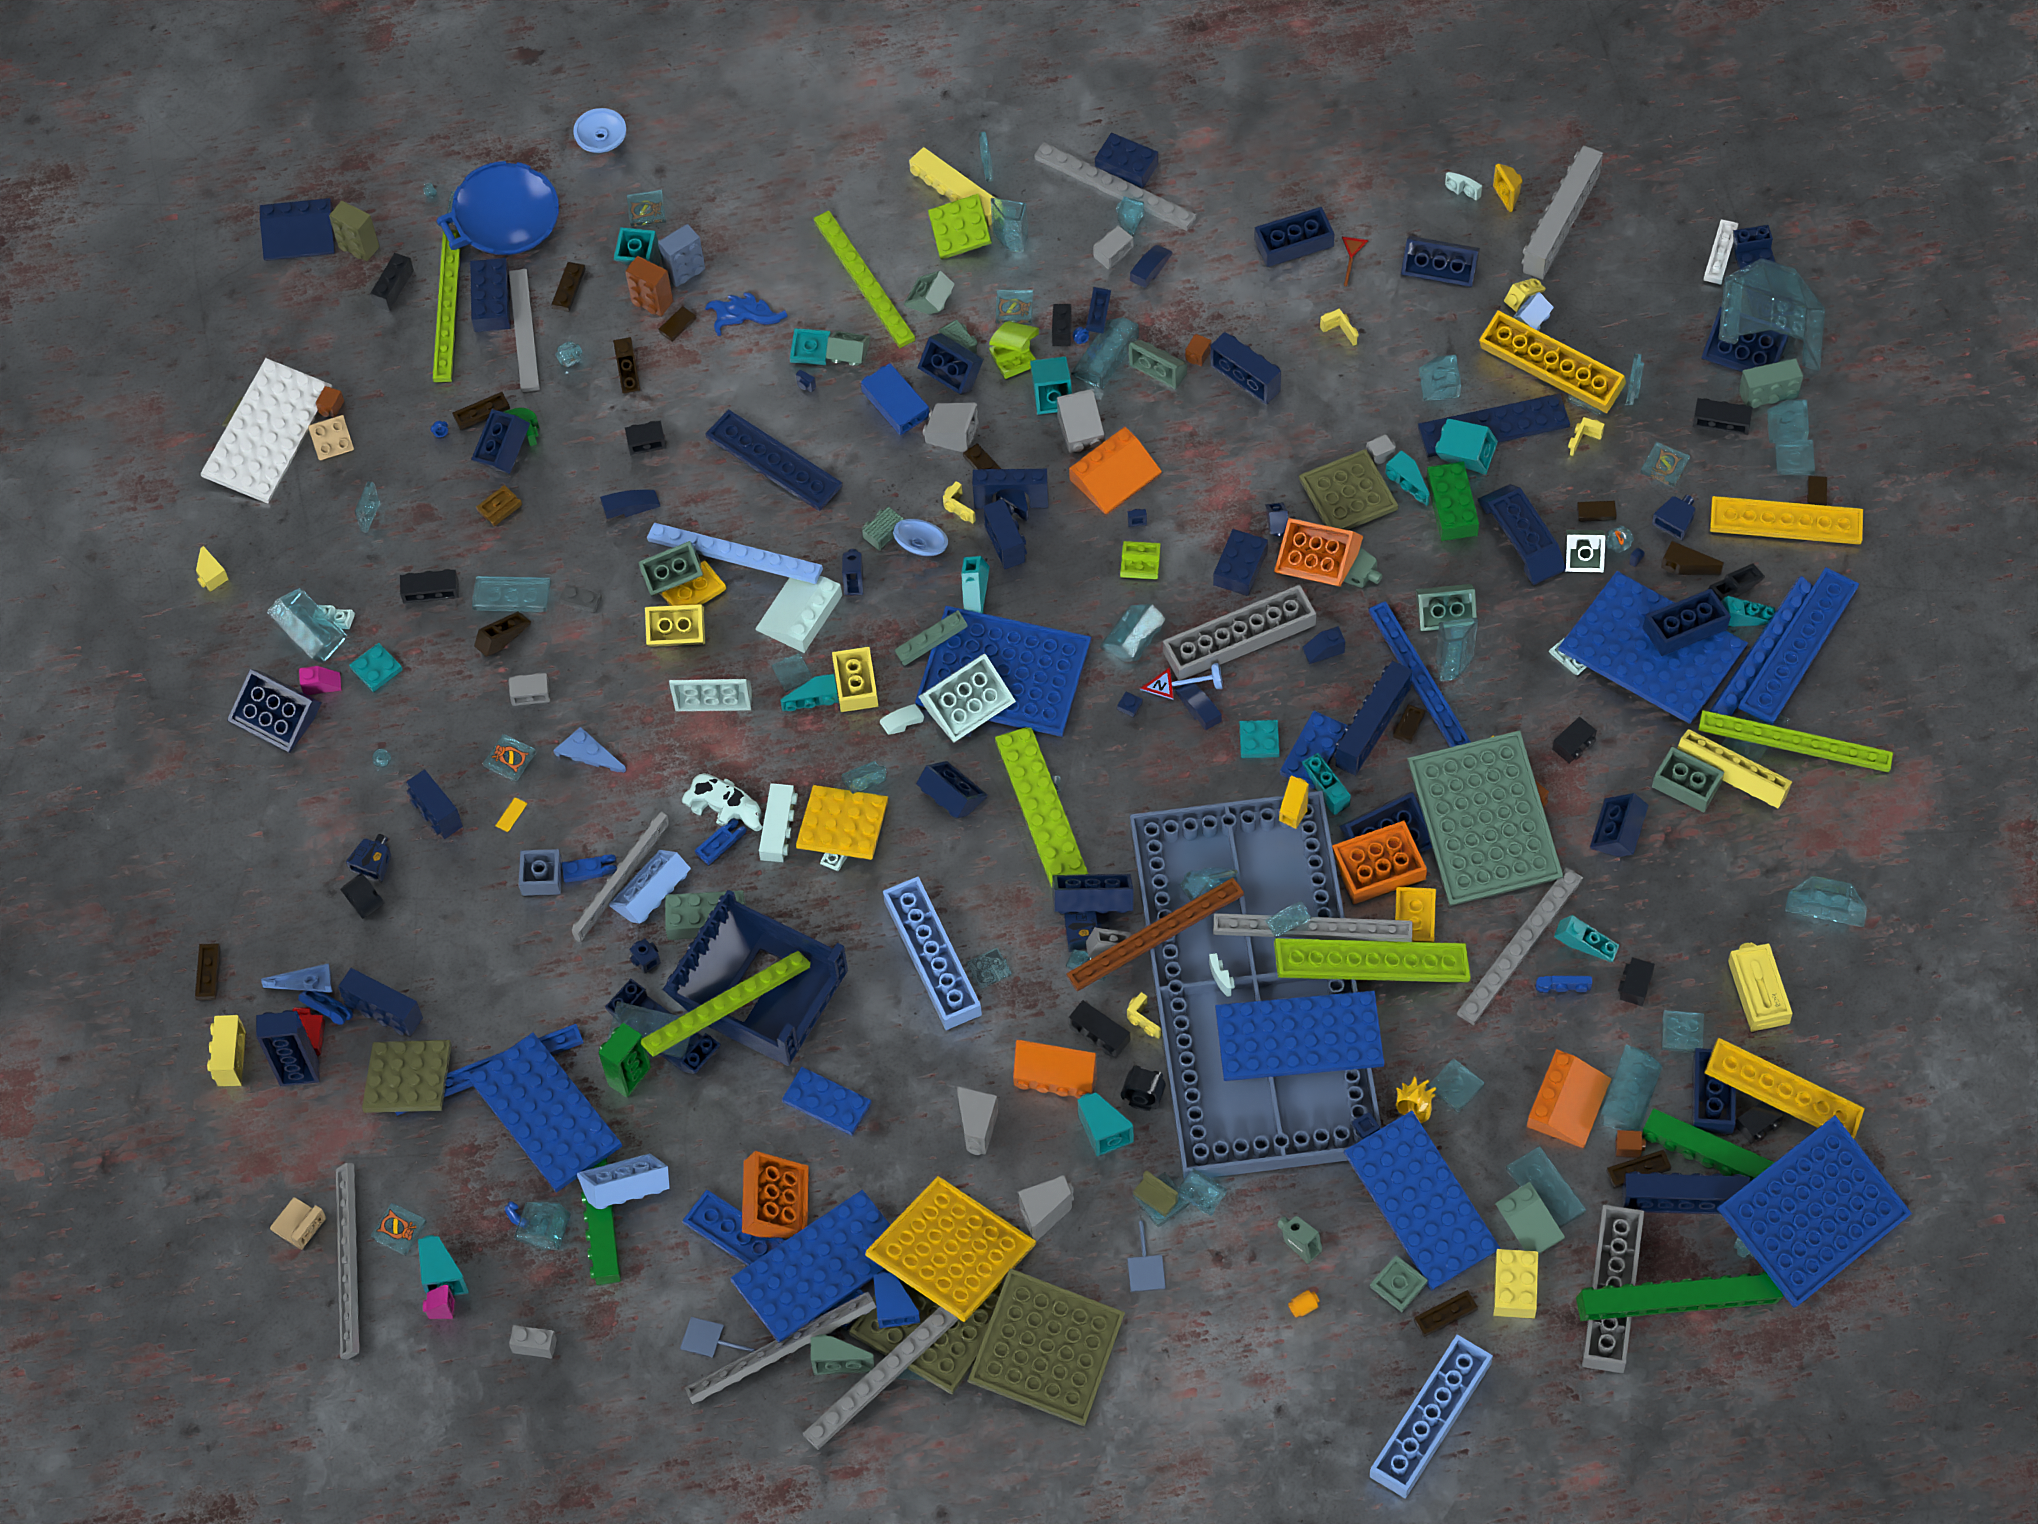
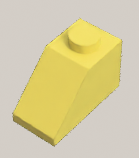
(209, 571)

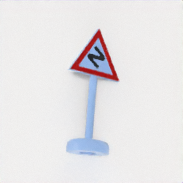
(1163, 683)

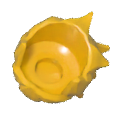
(1415, 1099)

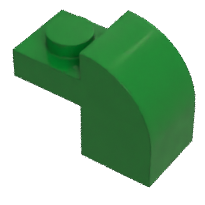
(529, 416)

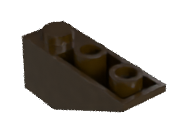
(626, 365)

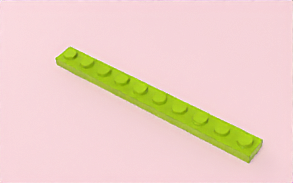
(864, 279)
(446, 311)
(1795, 741)
(725, 1003)

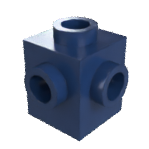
(644, 955)

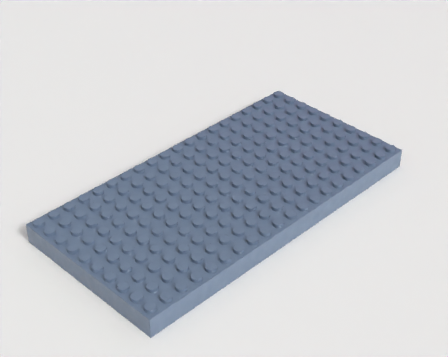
(1253, 1121)

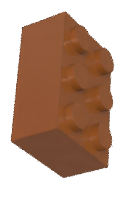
(649, 286)

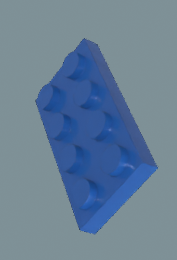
(1317, 737)
(826, 1101)

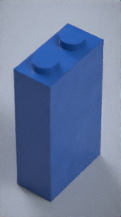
(895, 399)

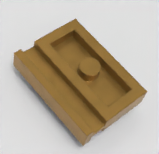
(499, 505)

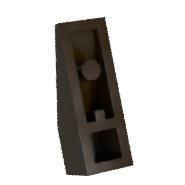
(1687, 561)
(500, 633)

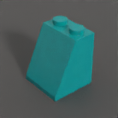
(637, 243)
(1050, 381)
(1467, 443)
(1103, 1124)
(439, 1267)

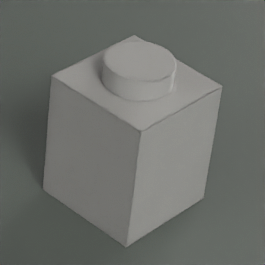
(1381, 449)

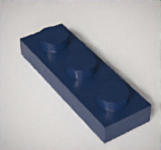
(1098, 310)

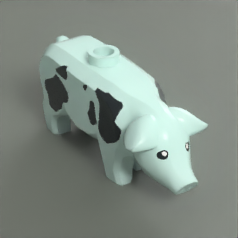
(722, 798)

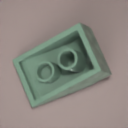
(1530, 1219)
(838, 1357)

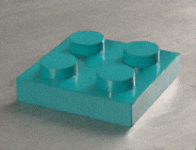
(809, 346)
(375, 667)
(1259, 739)

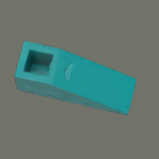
(1407, 475)
(974, 583)
(1747, 612)
(815, 692)
(1323, 778)
(1585, 938)

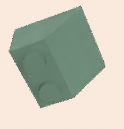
(930, 293)
(847, 347)
(1584, 550)

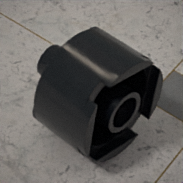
(362, 895)
(1143, 1088)

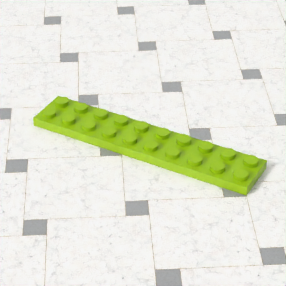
(1040, 803)
(1371, 960)

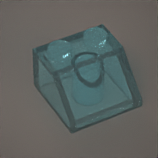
(1440, 378)
(1788, 421)
(1201, 881)
(542, 1225)

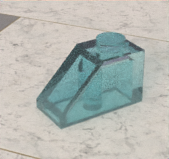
(1130, 214)

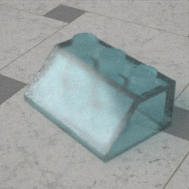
(1010, 223)
(1133, 632)

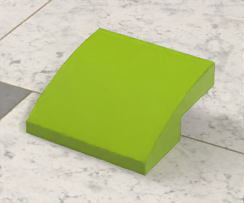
(1014, 336)
(1011, 361)
(1140, 560)

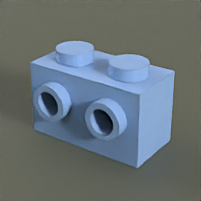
(1534, 311)

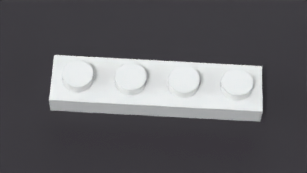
(1720, 252)

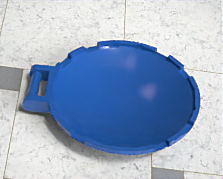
(502, 209)

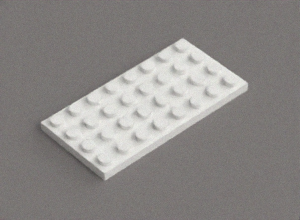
(265, 431)

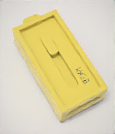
(1760, 986)

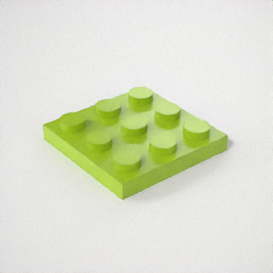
(959, 226)

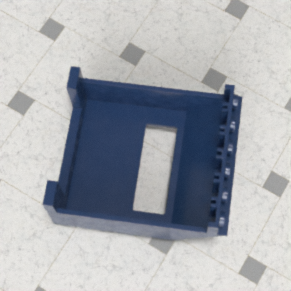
(722, 957)

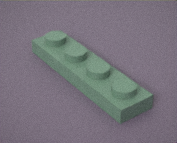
(931, 637)

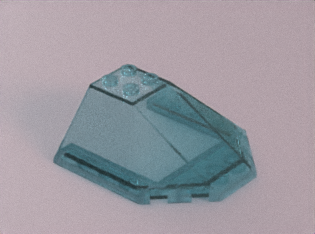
(1774, 299)

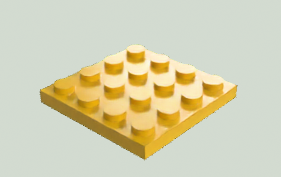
(842, 822)

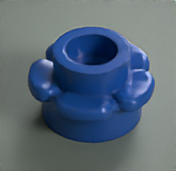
(1080, 335)
(439, 428)

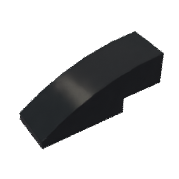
(1737, 582)

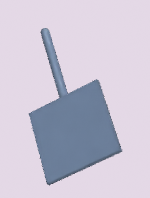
(1146, 1271)
(704, 1337)

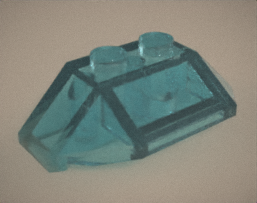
(1828, 901)

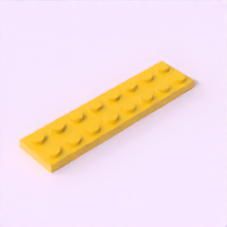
(1786, 520)
(1780, 1087)

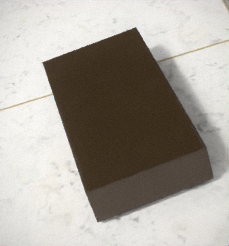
(677, 323)
(1817, 490)
(1596, 510)
(1409, 724)

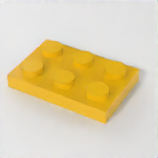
(697, 590)
(1419, 907)

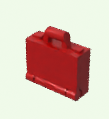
(314, 1027)

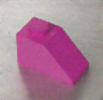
(319, 680)
(439, 1303)

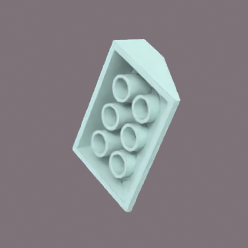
(800, 611)
(711, 695)
(967, 698)

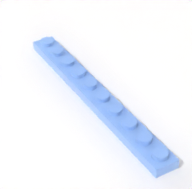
(737, 553)

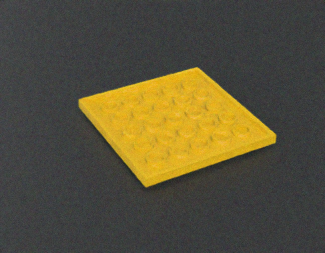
(950, 1248)

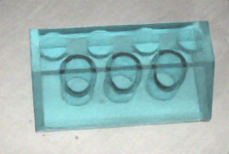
(1106, 352)
(307, 624)
(1455, 647)
(1631, 1090)

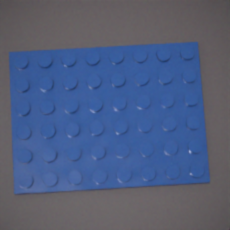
(1616, 646)
(1033, 661)
(1814, 1211)

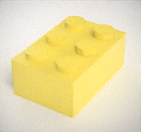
(675, 625)
(855, 679)
(227, 1050)
(1515, 1283)

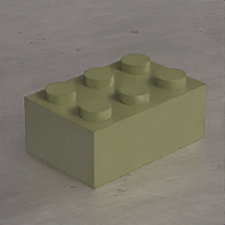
(354, 231)

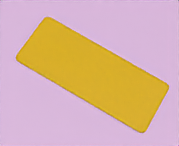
(511, 814)

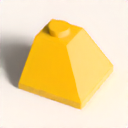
(1507, 185)

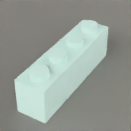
(777, 823)

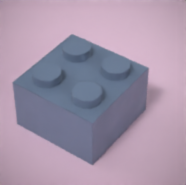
(540, 872)

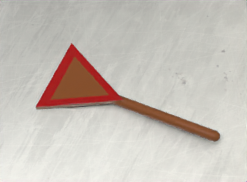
(1353, 246)

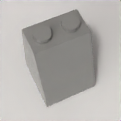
(1080, 421)
(952, 425)
(978, 1118)
(1045, 1205)

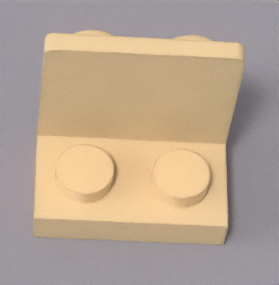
(331, 437)
(298, 1222)

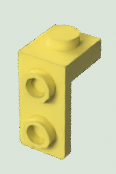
(1521, 291)
(1337, 318)
(1588, 427)
(951, 503)
(1135, 1007)

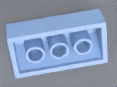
(650, 886)
(624, 1181)

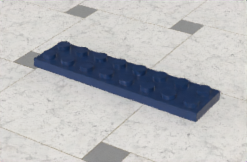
(1505, 421)
(774, 460)

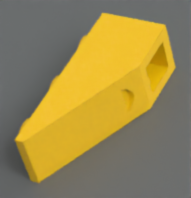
(1294, 802)

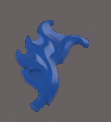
(741, 309)

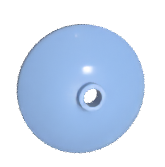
(598, 124)
(920, 537)

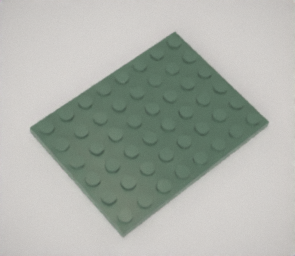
(1484, 818)

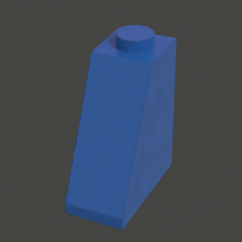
(893, 1302)

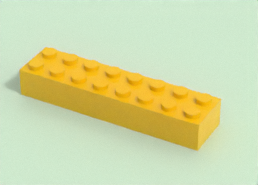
(1552, 361)

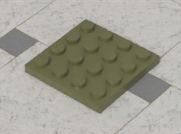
(1348, 491)
(407, 1076)

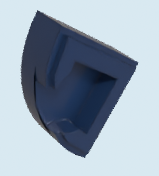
(1636, 556)

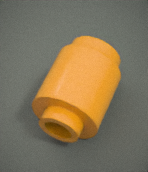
(1303, 1303)

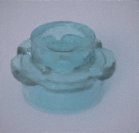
(429, 190)
(381, 753)

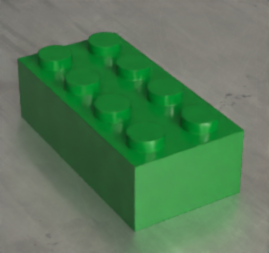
(1452, 501)
(624, 1059)

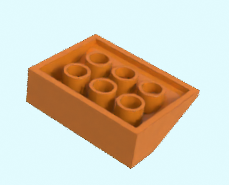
(1114, 470)
(1317, 552)
(1379, 862)
(1054, 1069)
(1568, 1099)
(774, 1196)

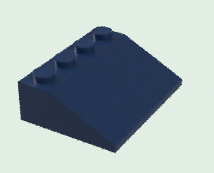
(297, 229)
(1750, 350)
(273, 710)
(1399, 809)

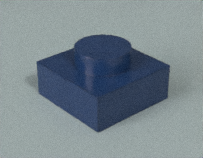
(805, 381)
(1137, 517)
(1129, 704)
(1365, 1125)

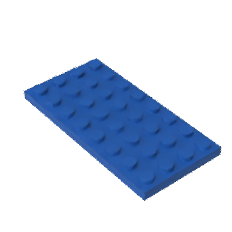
(1299, 1035)
(544, 1112)
(1421, 1200)
(814, 1267)

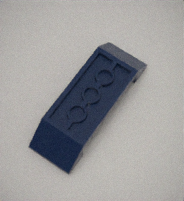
(1752, 245)
(1525, 532)
(699, 1047)

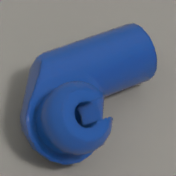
(510, 1211)

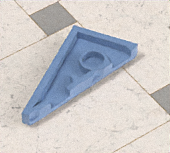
(584, 748)
(308, 979)

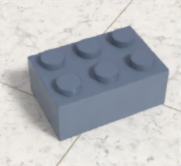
(682, 255)

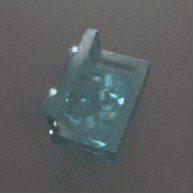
(864, 777)
(1201, 1192)

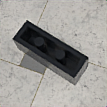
(391, 281)
(1722, 416)
(429, 586)
(1099, 1029)

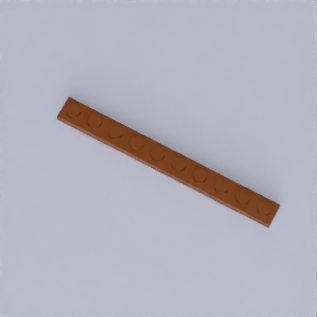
(1154, 934)

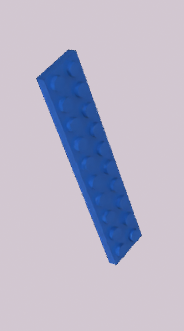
(1798, 646)
(723, 1227)

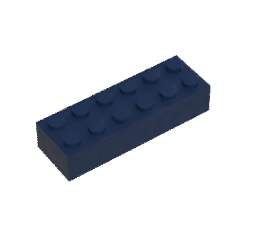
(1373, 717)
(287, 1048)
(1679, 1192)

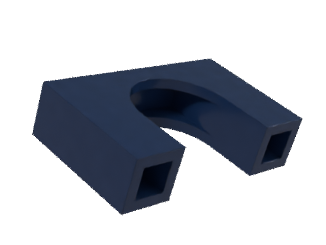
(1031, 481)

